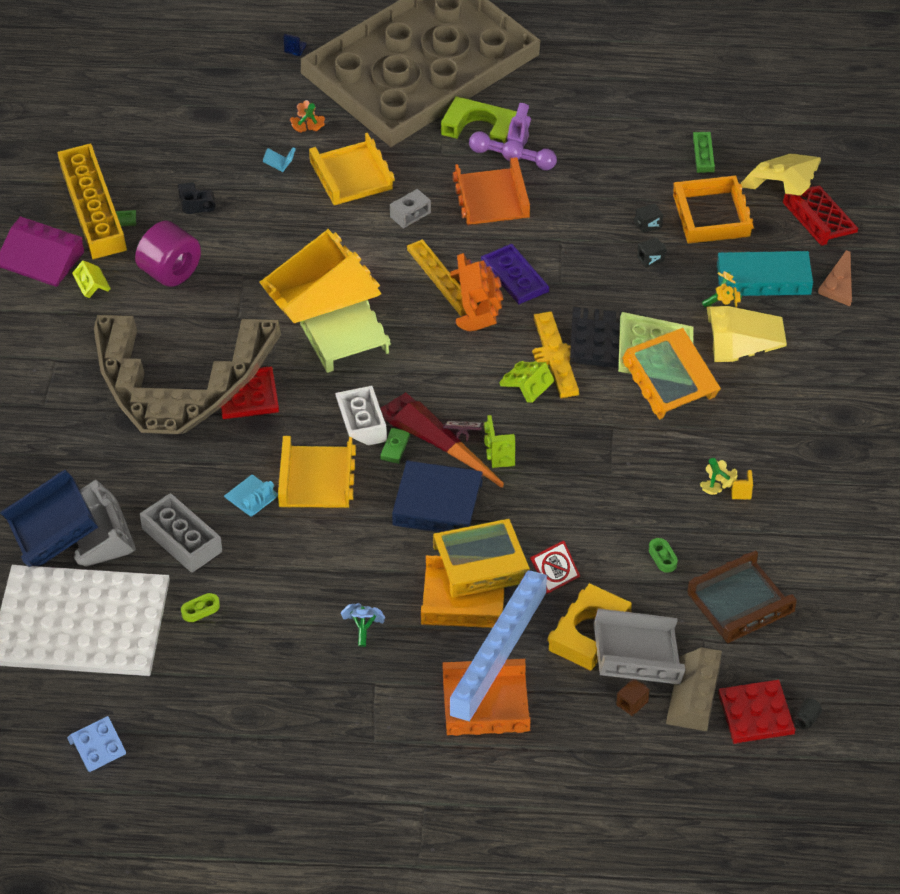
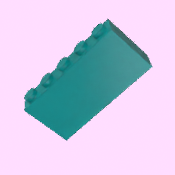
(767, 272)

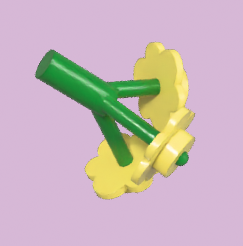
(718, 471)

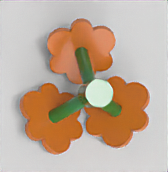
(306, 110)

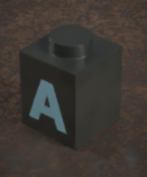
(648, 218)
(651, 252)

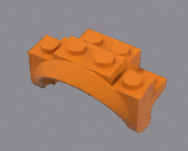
(481, 286)

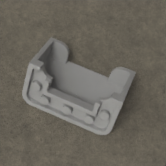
(112, 536)

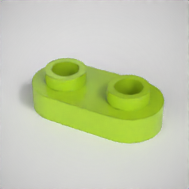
(199, 607)

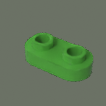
(665, 558)

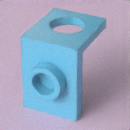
(277, 160)

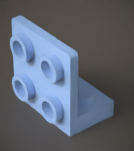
(97, 744)

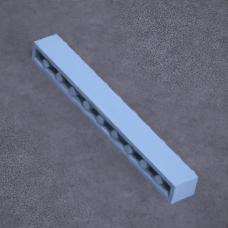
(498, 646)

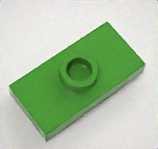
(395, 445)

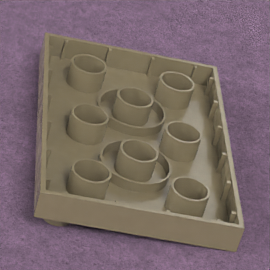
(415, 59)

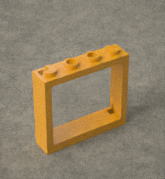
(710, 187)

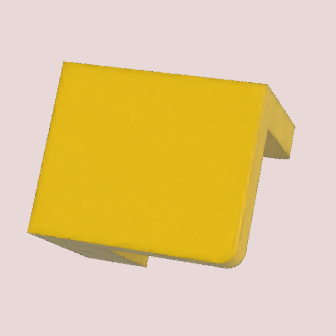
(743, 488)

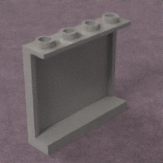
(637, 646)

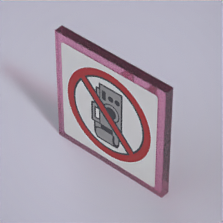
(463, 426)

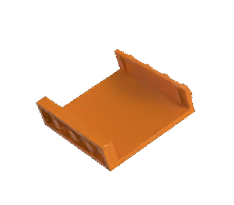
(492, 194)
(501, 709)

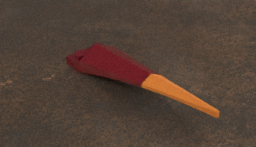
(419, 421)

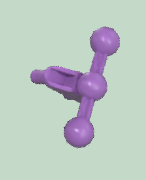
(517, 138)

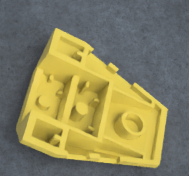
(792, 169)
(743, 332)

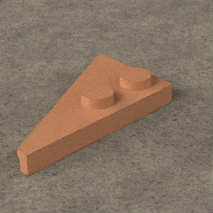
(838, 282)

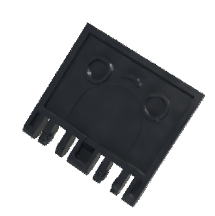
(595, 340)

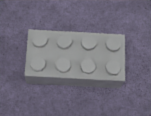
(181, 532)

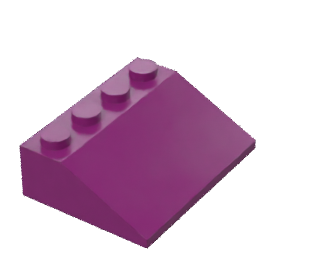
(40, 251)

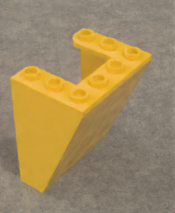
(320, 279)

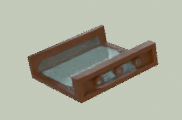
(739, 597)

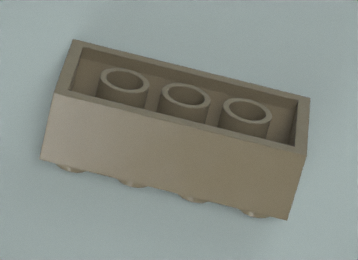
(694, 696)

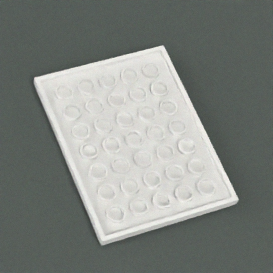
(81, 619)

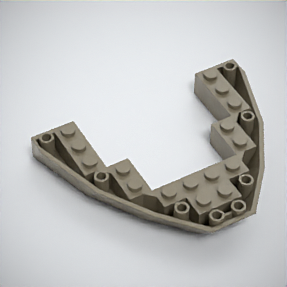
(176, 409)

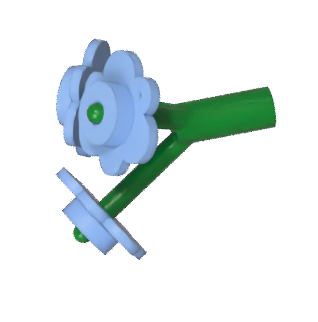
(353, 611)

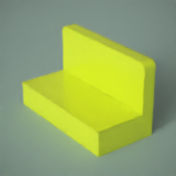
(90, 278)

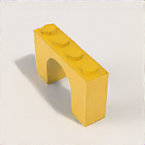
(568, 641)

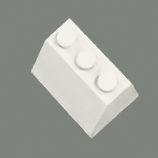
(362, 415)

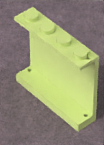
(345, 333)

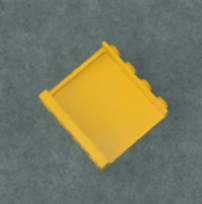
(352, 171)

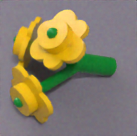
(724, 293)

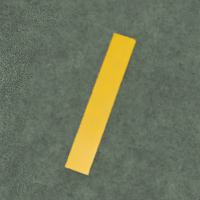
(438, 274)

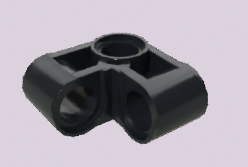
(194, 200)

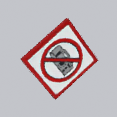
(557, 565)

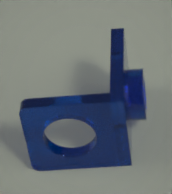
(292, 45)

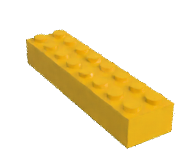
(92, 201)

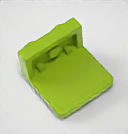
(531, 378)
(501, 447)

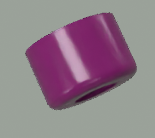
(168, 253)

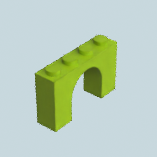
(465, 111)

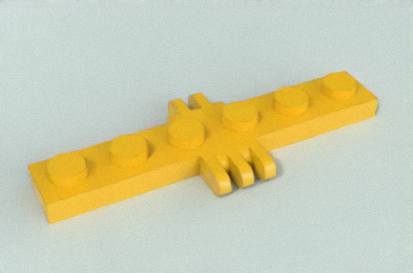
(555, 354)

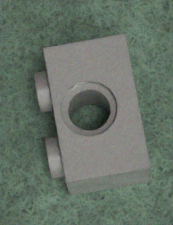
(410, 208)

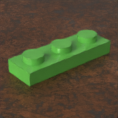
(703, 152)

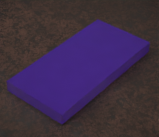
(515, 274)

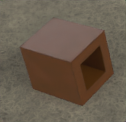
(633, 697)

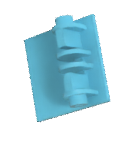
(252, 495)

